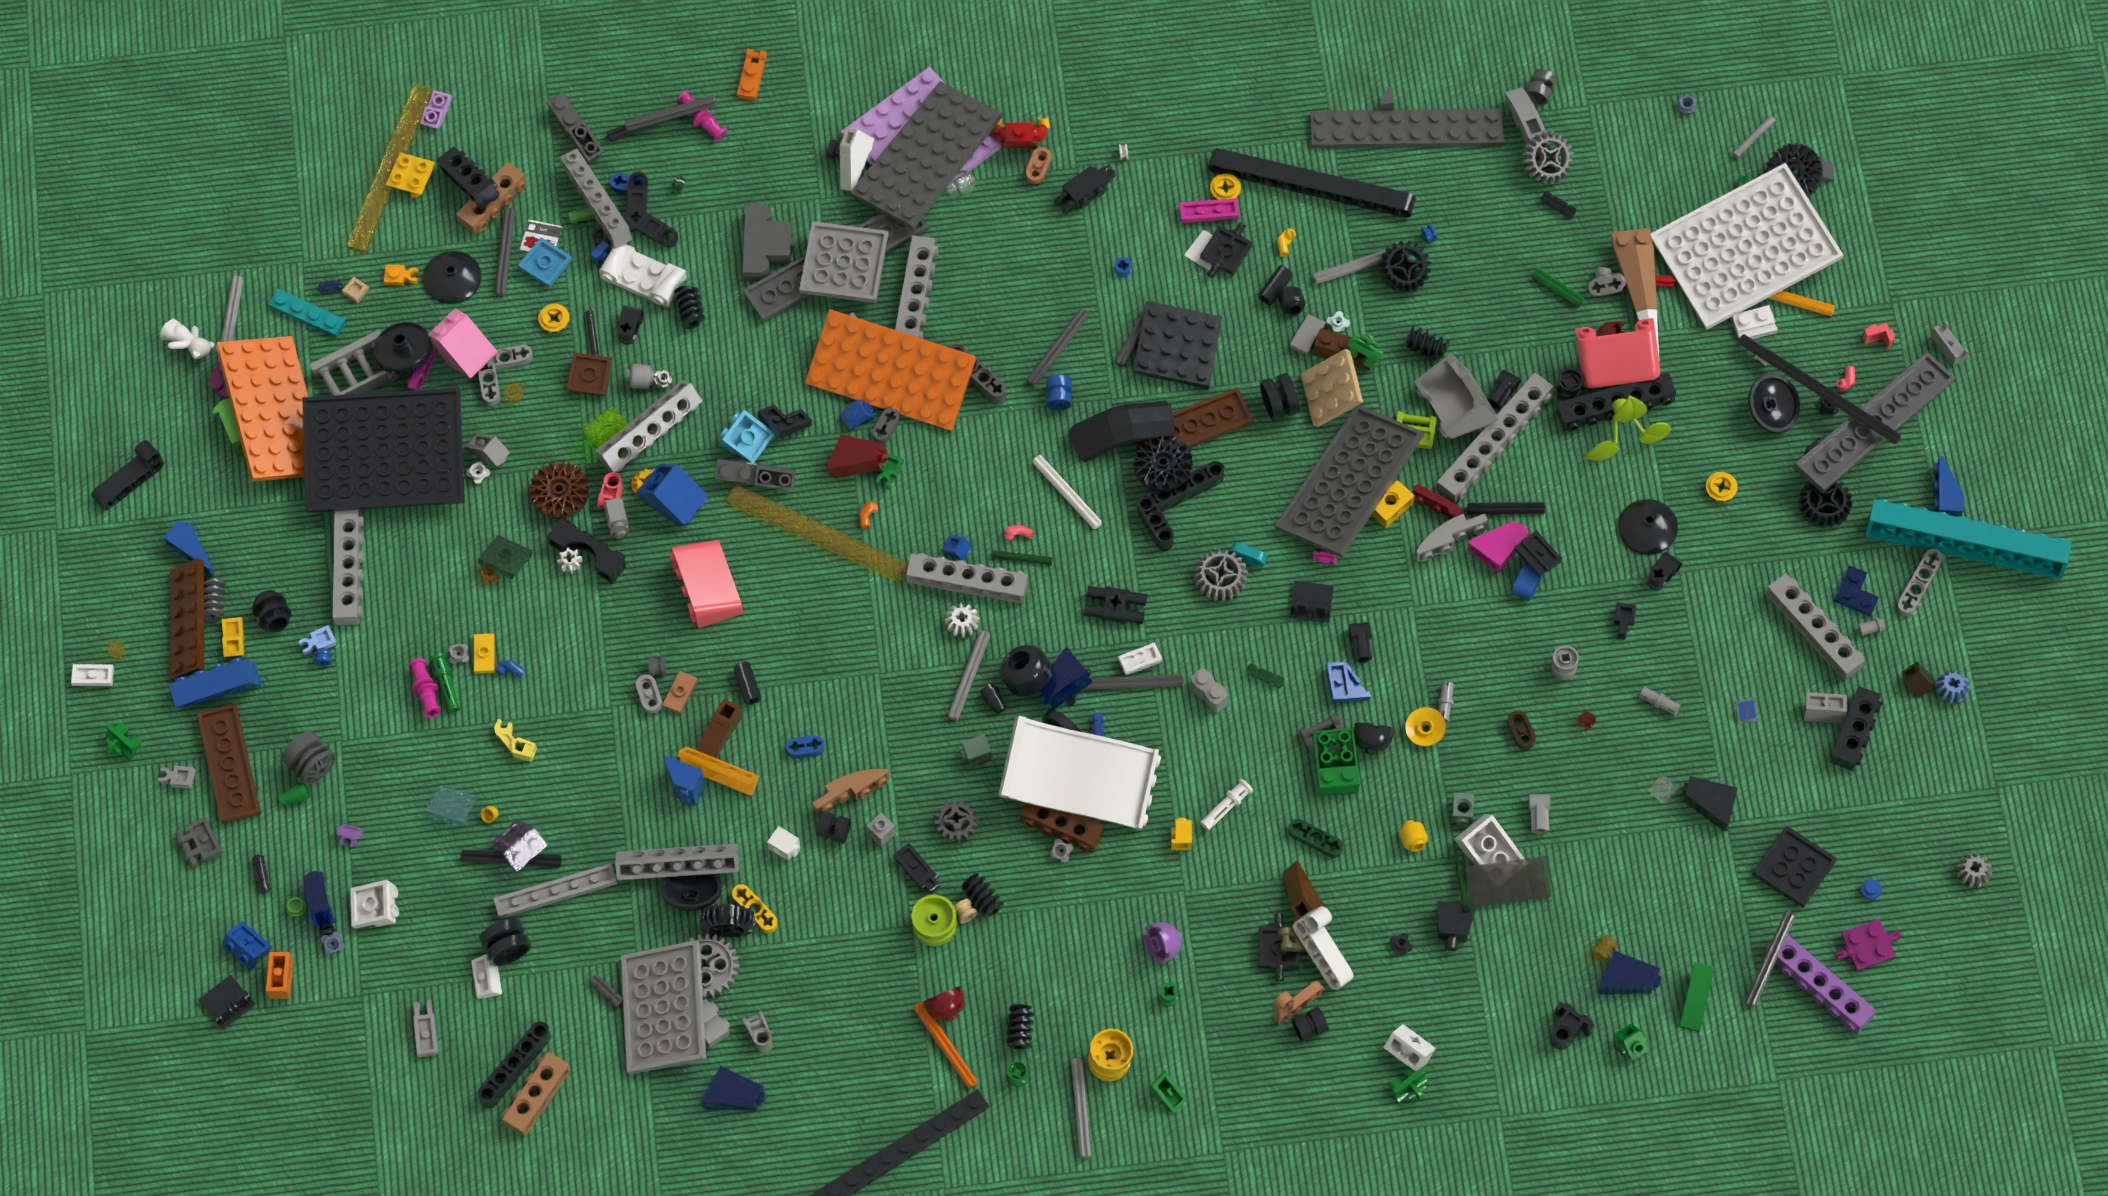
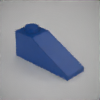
(185, 542)

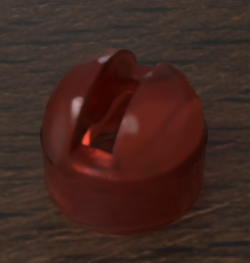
(1591, 719)

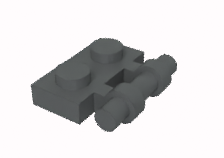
(204, 839)

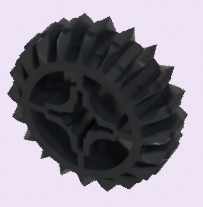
(1396, 268)
(1819, 514)
(727, 920)

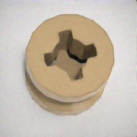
(965, 911)

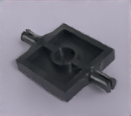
(1226, 250)
(1270, 949)

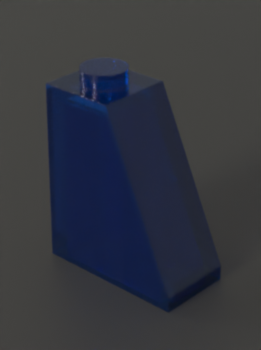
(1066, 680)
(318, 898)
(1629, 976)
(733, 1092)

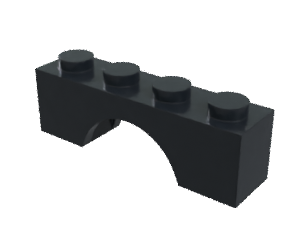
(608, 563)

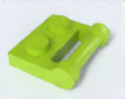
(1427, 440)

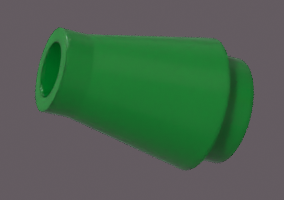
(295, 794)

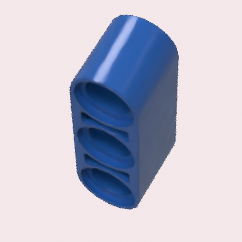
(1526, 583)

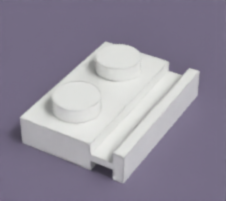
(1755, 322)

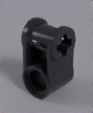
(629, 324)
(1663, 571)

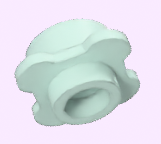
(1338, 327)

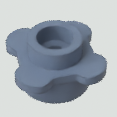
(329, 948)

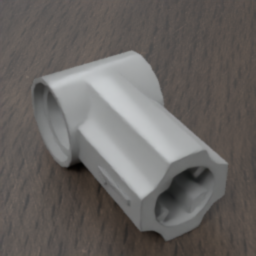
(1539, 807)

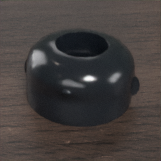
(1025, 670)

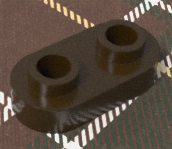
(1521, 731)

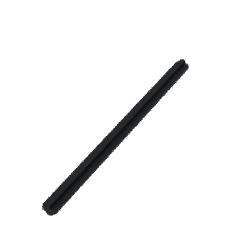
(1820, 389)

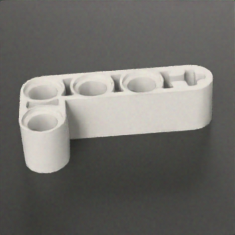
(1321, 947)

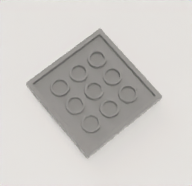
(844, 262)

